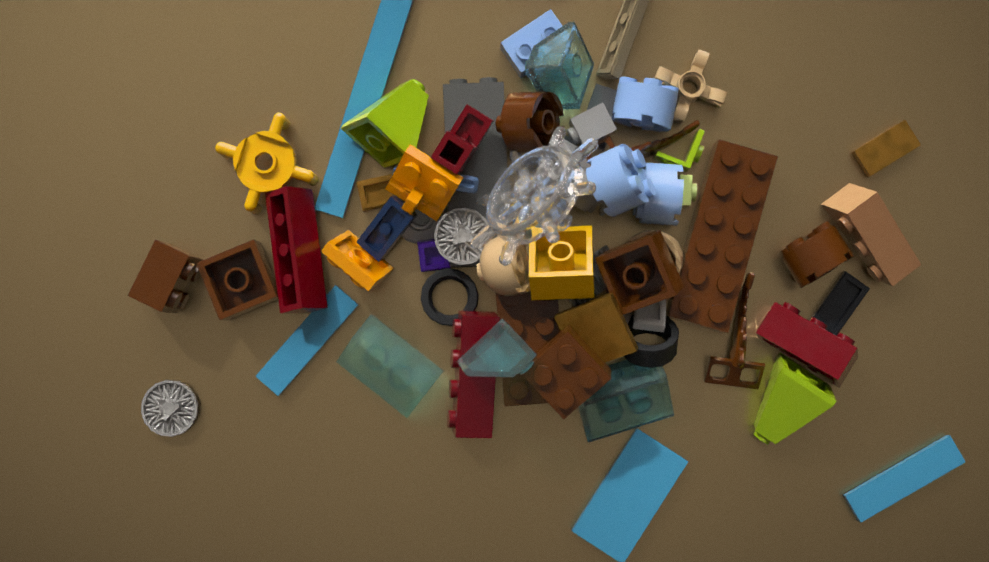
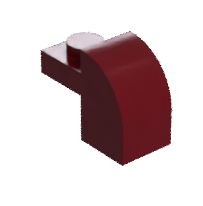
(462, 140)

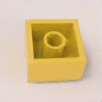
(563, 267)

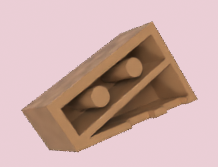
(872, 233)

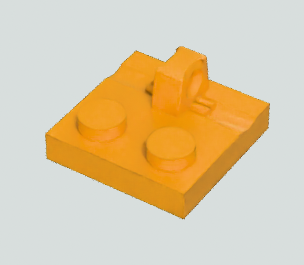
(423, 183)
(355, 261)

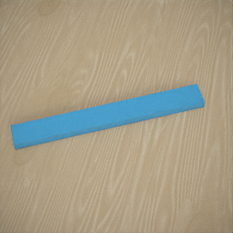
(367, 89)

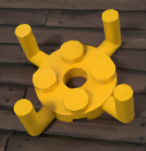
(281, 171)

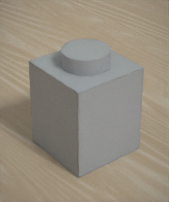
(591, 124)

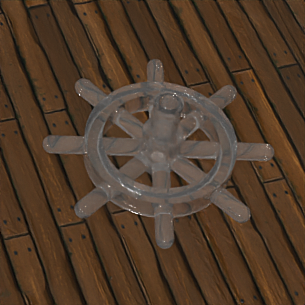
(535, 195)

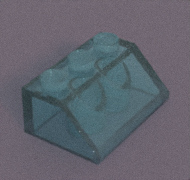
(389, 365)
(626, 401)

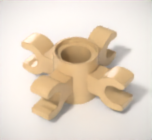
(709, 94)

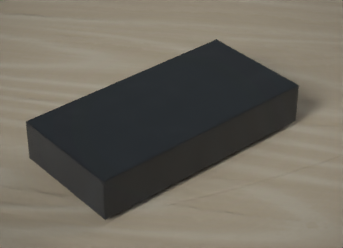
(840, 302)

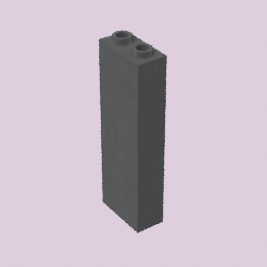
(491, 157)

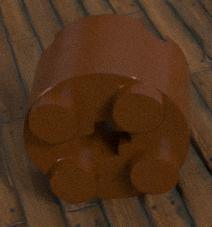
(529, 120)
(817, 255)

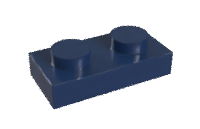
(386, 229)

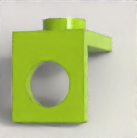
(693, 154)

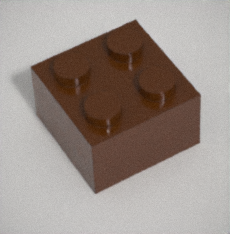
(640, 272)
(165, 277)
(239, 280)
(567, 372)

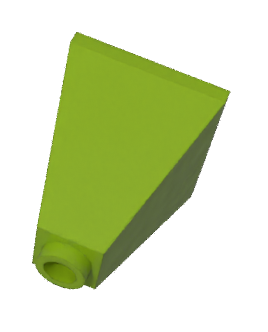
(390, 123)
(790, 400)

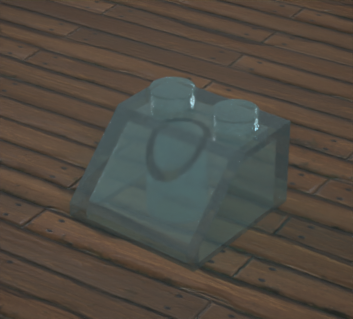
(561, 66)
(498, 354)

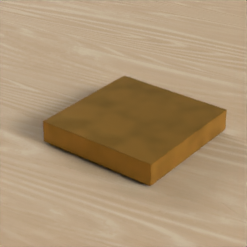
(600, 326)

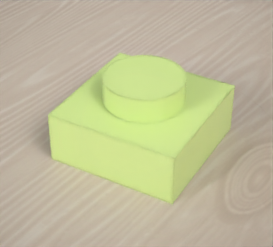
(689, 190)

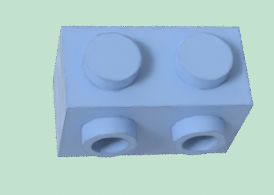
(520, 44)

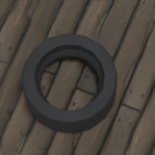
(436, 278)
(655, 355)

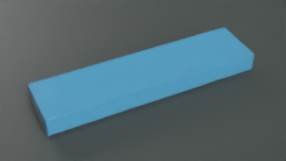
(306, 341)
(904, 478)

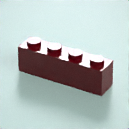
(296, 250)
(471, 395)

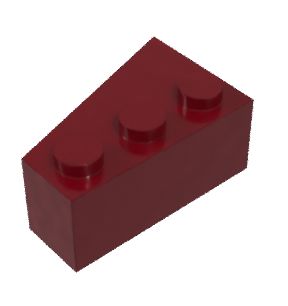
(808, 342)

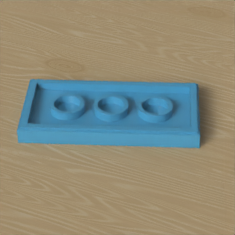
(629, 496)

